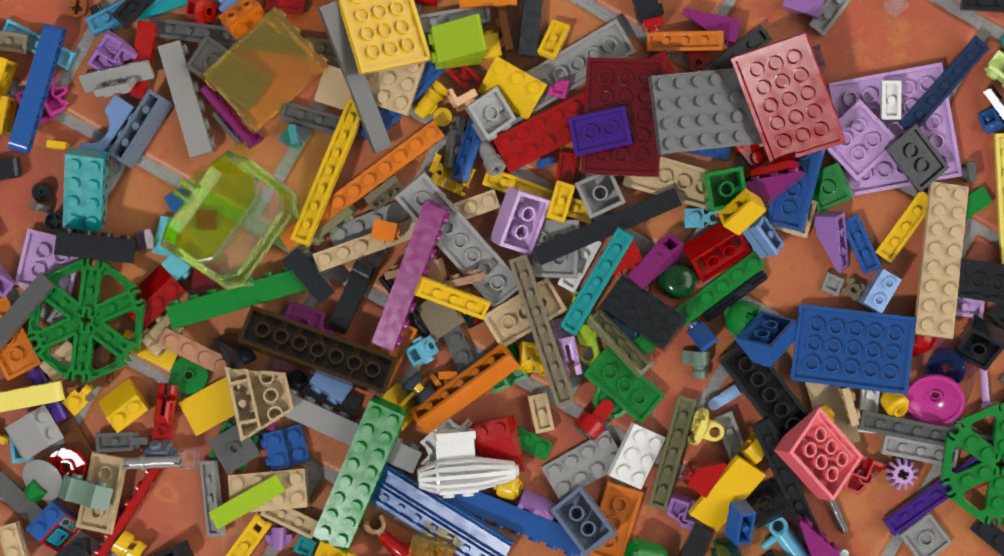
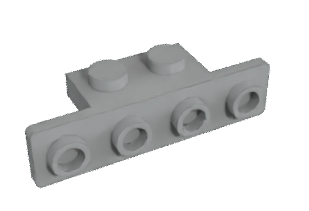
(116, 79)

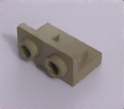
(384, 193)

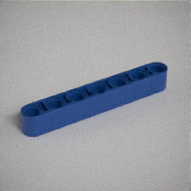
(37, 88)

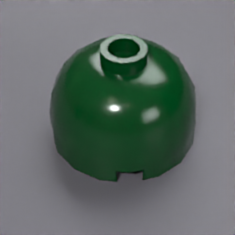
(677, 281)

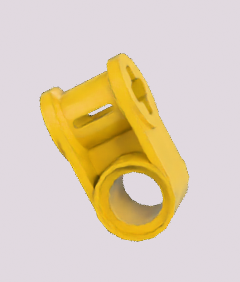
(751, 450)

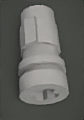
(492, 160)

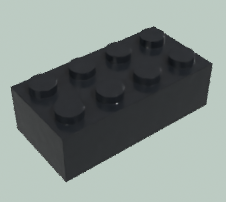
(95, 247)
(643, 313)

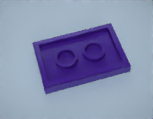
(600, 131)

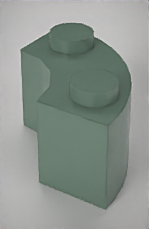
(85, 492)

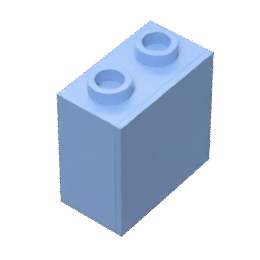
(879, 290)

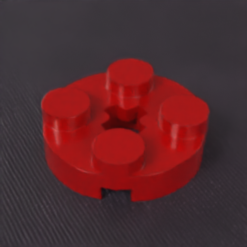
(69, 455)

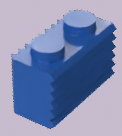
(740, 522)

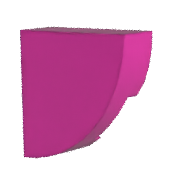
(559, 89)

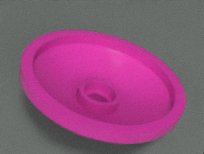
(937, 408)

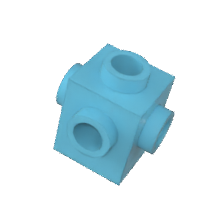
(424, 347)

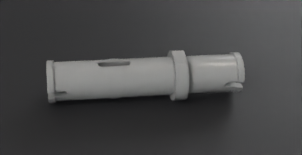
(152, 462)

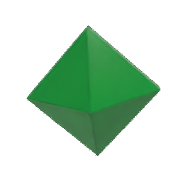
(34, 492)

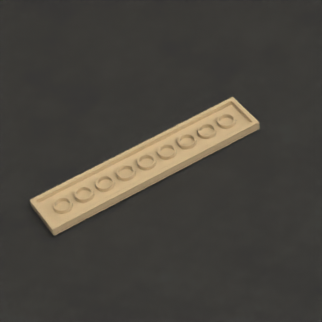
(688, 185)

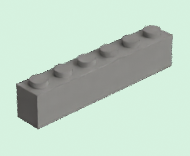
(186, 99)

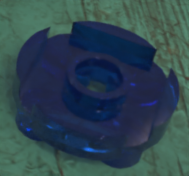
(947, 356)

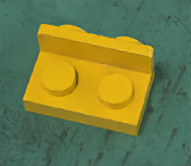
(530, 359)

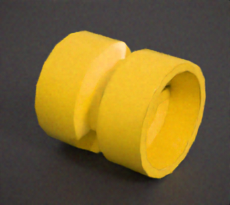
(124, 542)

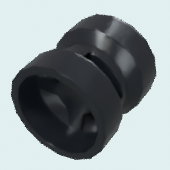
(52, 221)

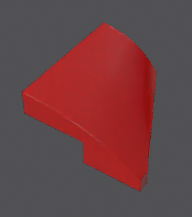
(863, 475)

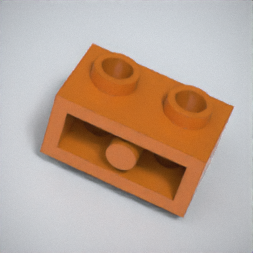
(241, 17)

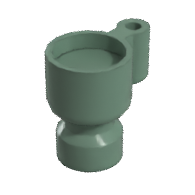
(698, 360)

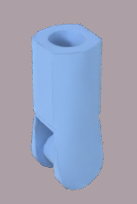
(723, 398)

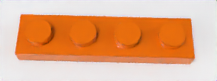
(685, 41)

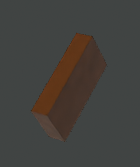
(75, 437)

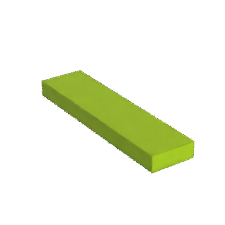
(247, 501)

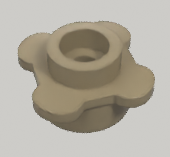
(858, 288)

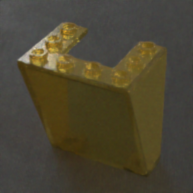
(265, 69)

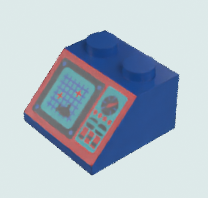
(54, 525)

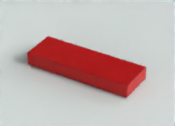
(764, 171)

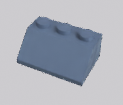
(584, 521)

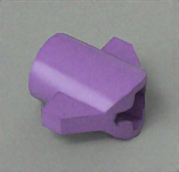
(278, 538)

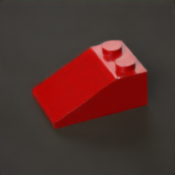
(499, 440)

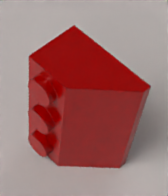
(715, 251)
(157, 291)
(703, 474)

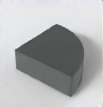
(41, 207)

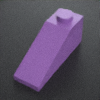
(832, 234)

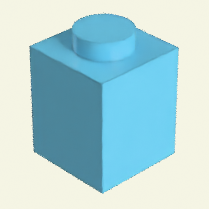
(177, 268)

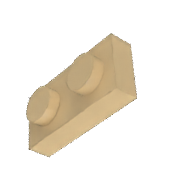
(541, 412)

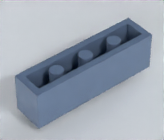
(140, 128)

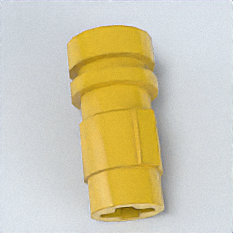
(429, 102)

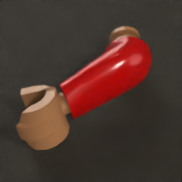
(389, 541)

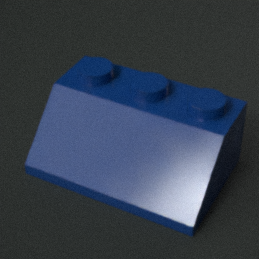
(767, 337)

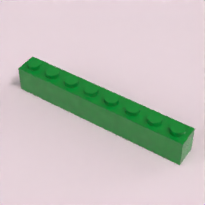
(228, 301)

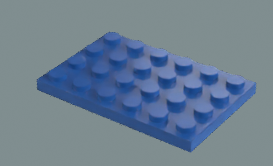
(853, 349)

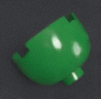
(739, 316)

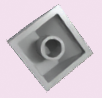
(600, 194)
(34, 432)

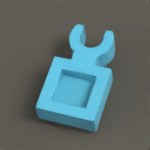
(695, 218)

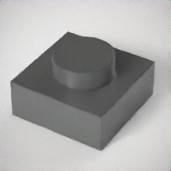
(969, 172)

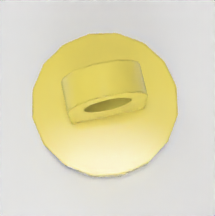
(701, 426)

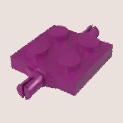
(306, 315)

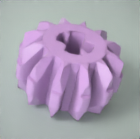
(907, 477)

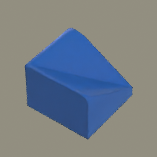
(991, 120)

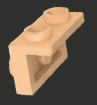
(463, 100)

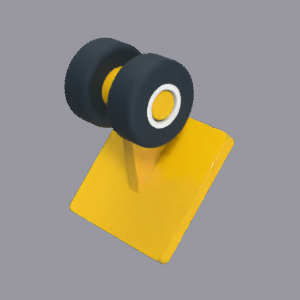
(400, 396)

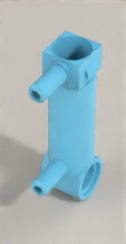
(786, 539)

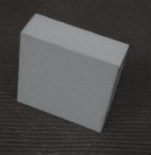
(832, 284)

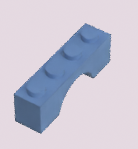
(118, 113)

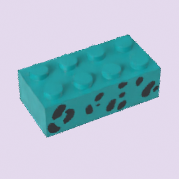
(85, 189)

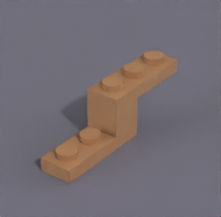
(438, 273)

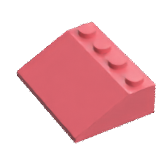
(819, 454)

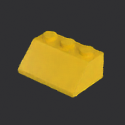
(517, 87)

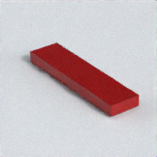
(144, 46)

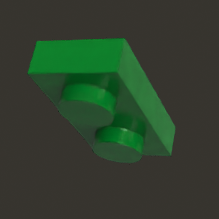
(534, 444)

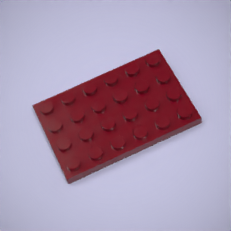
(617, 84)

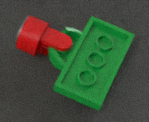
(615, 394)

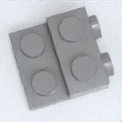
(490, 114)

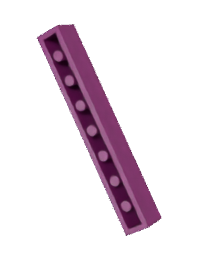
(413, 266)

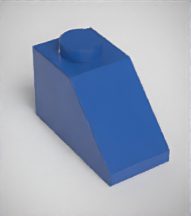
(701, 335)

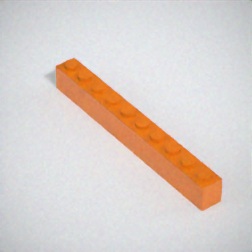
(375, 176)

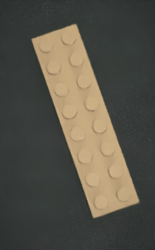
(941, 260)

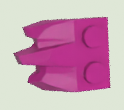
(54, 104)

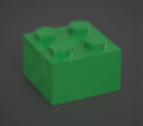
(722, 186)

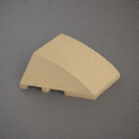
(258, 398)

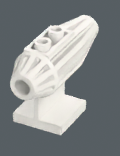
(459, 469)

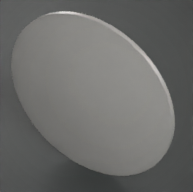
(44, 475)

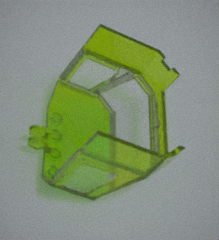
(229, 220)

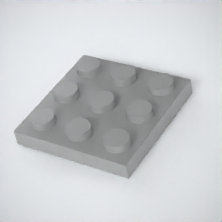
(564, 266)

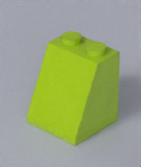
(457, 43)

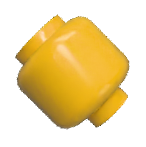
(894, 404)
(510, 489)

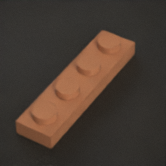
(192, 351)

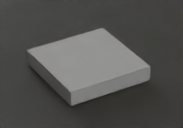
(925, 537)

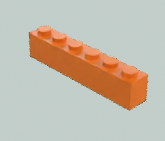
(465, 388)

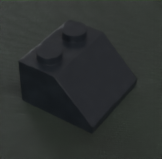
(980, 342)

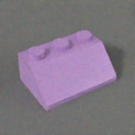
(519, 220)

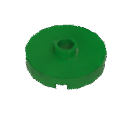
(186, 385)

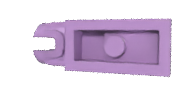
(566, 346)

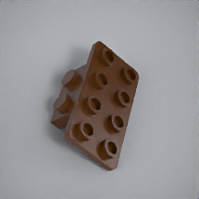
(509, 22)

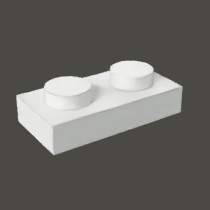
(890, 100)

